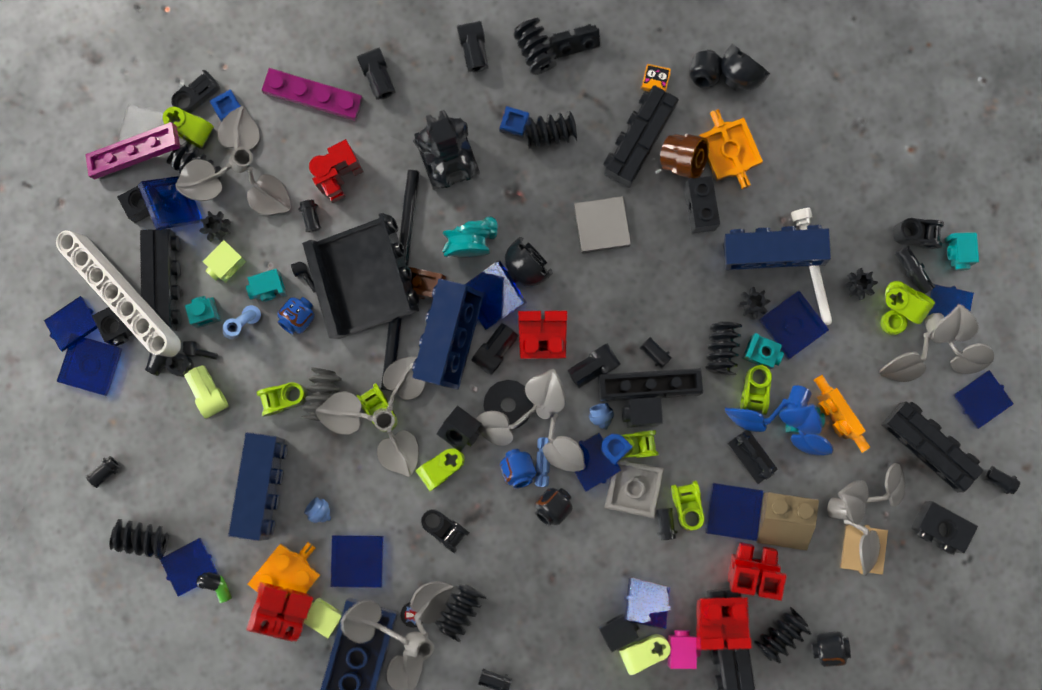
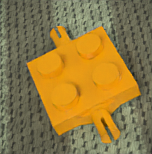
(731, 149)
(845, 421)
(287, 570)

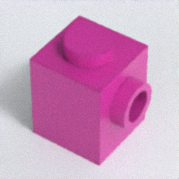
(683, 650)

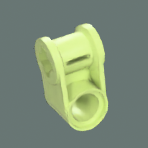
(639, 654)

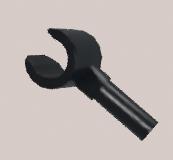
(301, 269)
(190, 349)

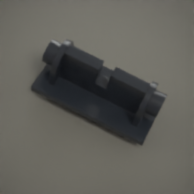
(585, 39)
(753, 456)

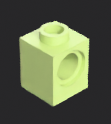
(223, 262)
(323, 617)

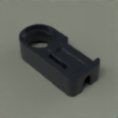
(198, 91)

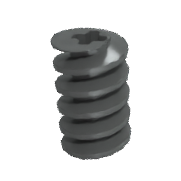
(321, 390)

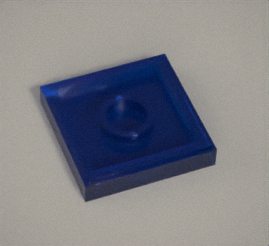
(167, 205)
(500, 294)
(793, 324)
(90, 366)
(734, 511)
(357, 561)

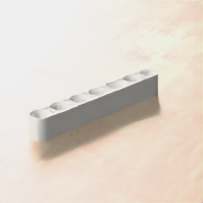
(107, 283)

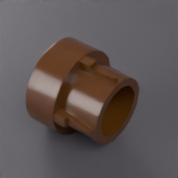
(685, 155)

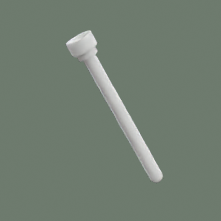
(802, 219)

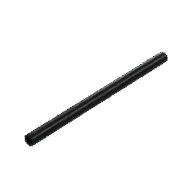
(405, 238)

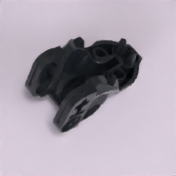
(446, 151)

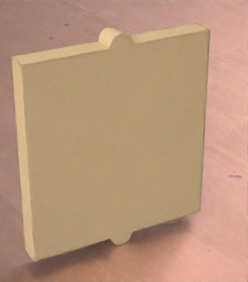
(850, 552)

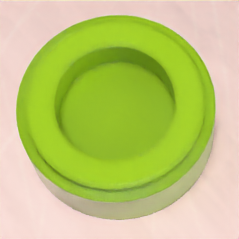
(893, 322)

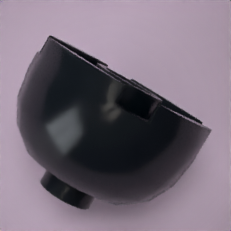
(742, 70)
(526, 264)

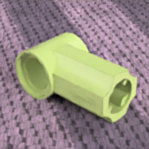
(208, 397)

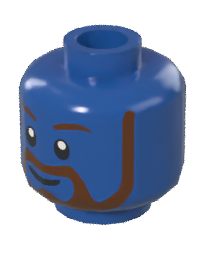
(296, 315)
(518, 468)

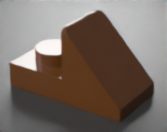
(424, 282)

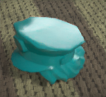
(470, 238)

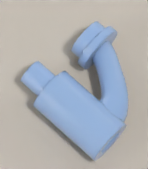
(232, 326)

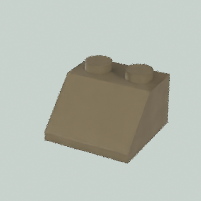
(787, 520)

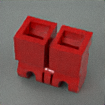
(330, 167)
(549, 330)
(756, 575)
(279, 612)
(723, 623)

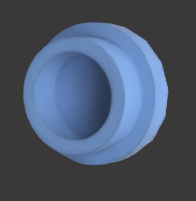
(601, 415)
(318, 511)

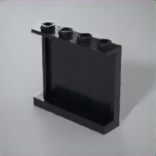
(361, 277)

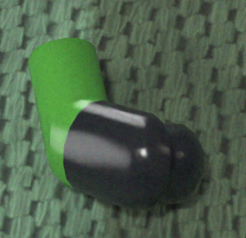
(216, 583)

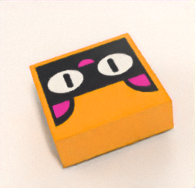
(655, 76)

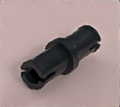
(915, 270)

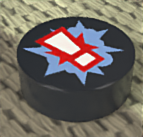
(407, 616)

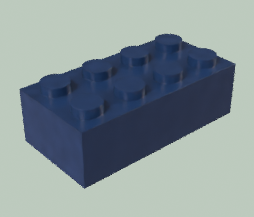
(777, 248)
(447, 334)
(257, 487)
(358, 664)

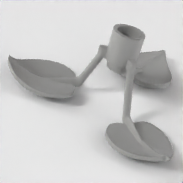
(201, 182)
(957, 326)
(548, 398)
(342, 416)
(852, 510)
(404, 669)

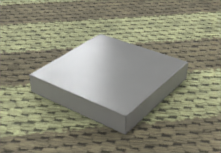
(602, 224)
(635, 489)

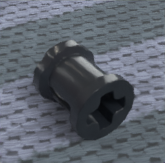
(172, 364)

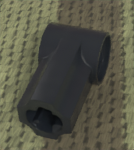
(472, 41)
(374, 67)
(491, 354)
(599, 362)

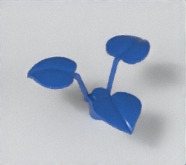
(796, 414)

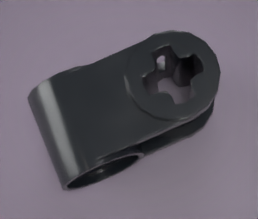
(923, 233)
(445, 530)

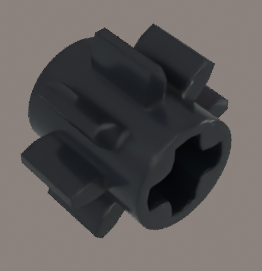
(208, 224)
(865, 278)
(748, 300)

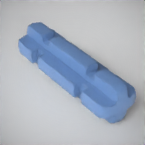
(542, 464)

